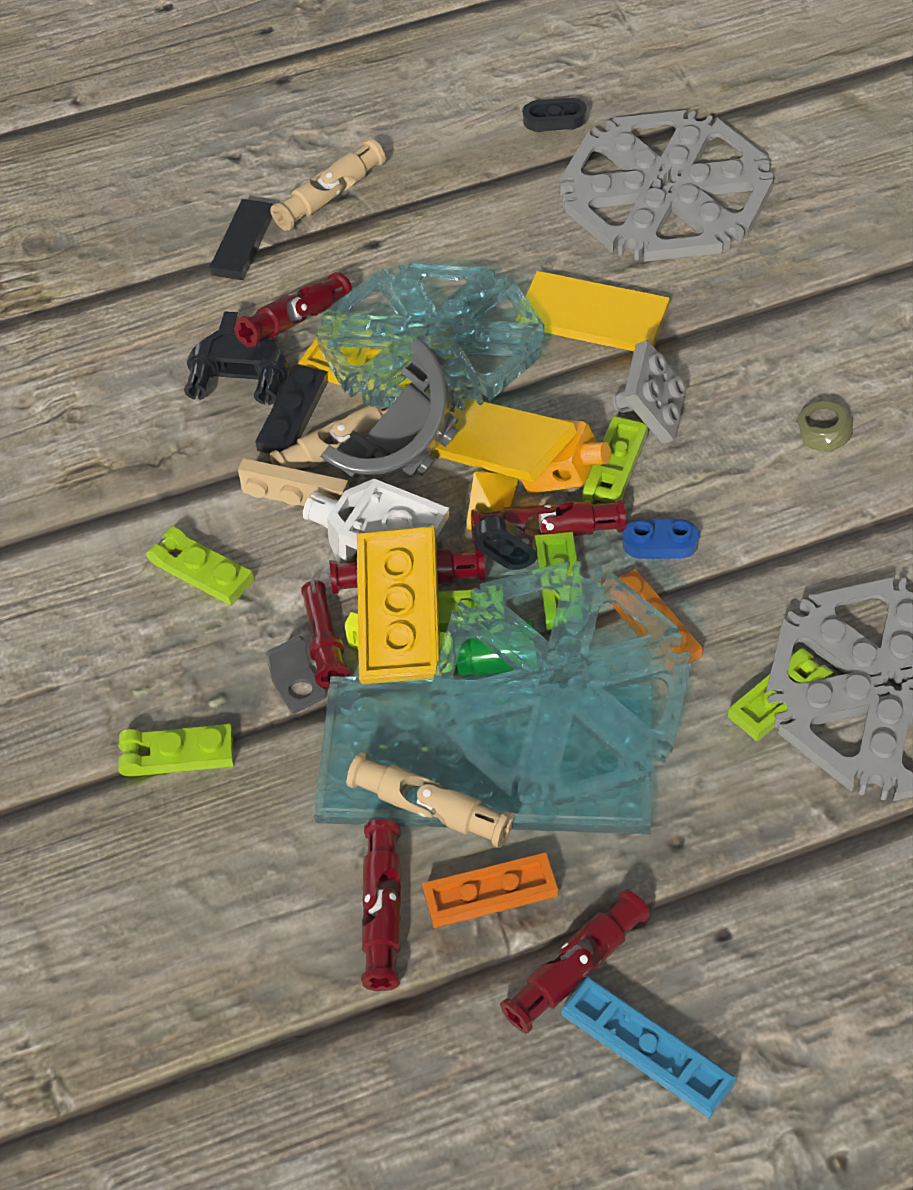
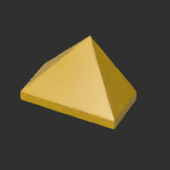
(491, 492)

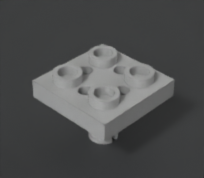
(652, 392)

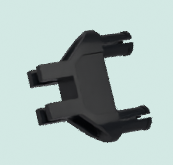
(226, 356)

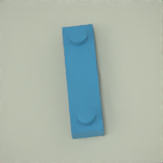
(649, 1047)

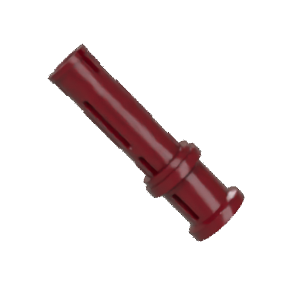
(326, 647)

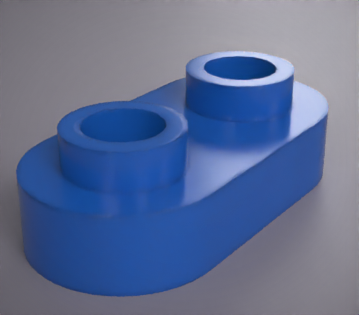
(661, 539)

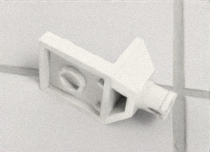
(370, 509)

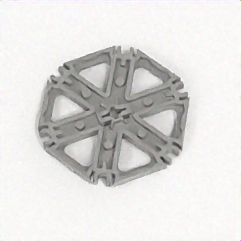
(684, 196)
(854, 693)

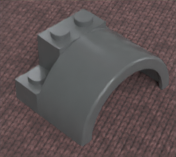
(410, 426)

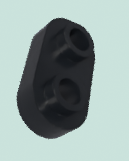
(554, 114)
(505, 543)

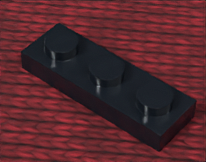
(292, 409)

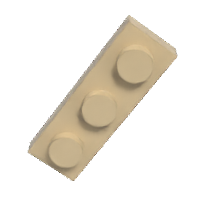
(287, 484)

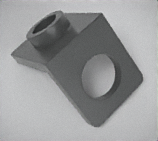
(289, 666)

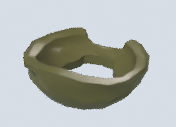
(826, 438)

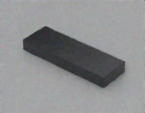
(241, 239)

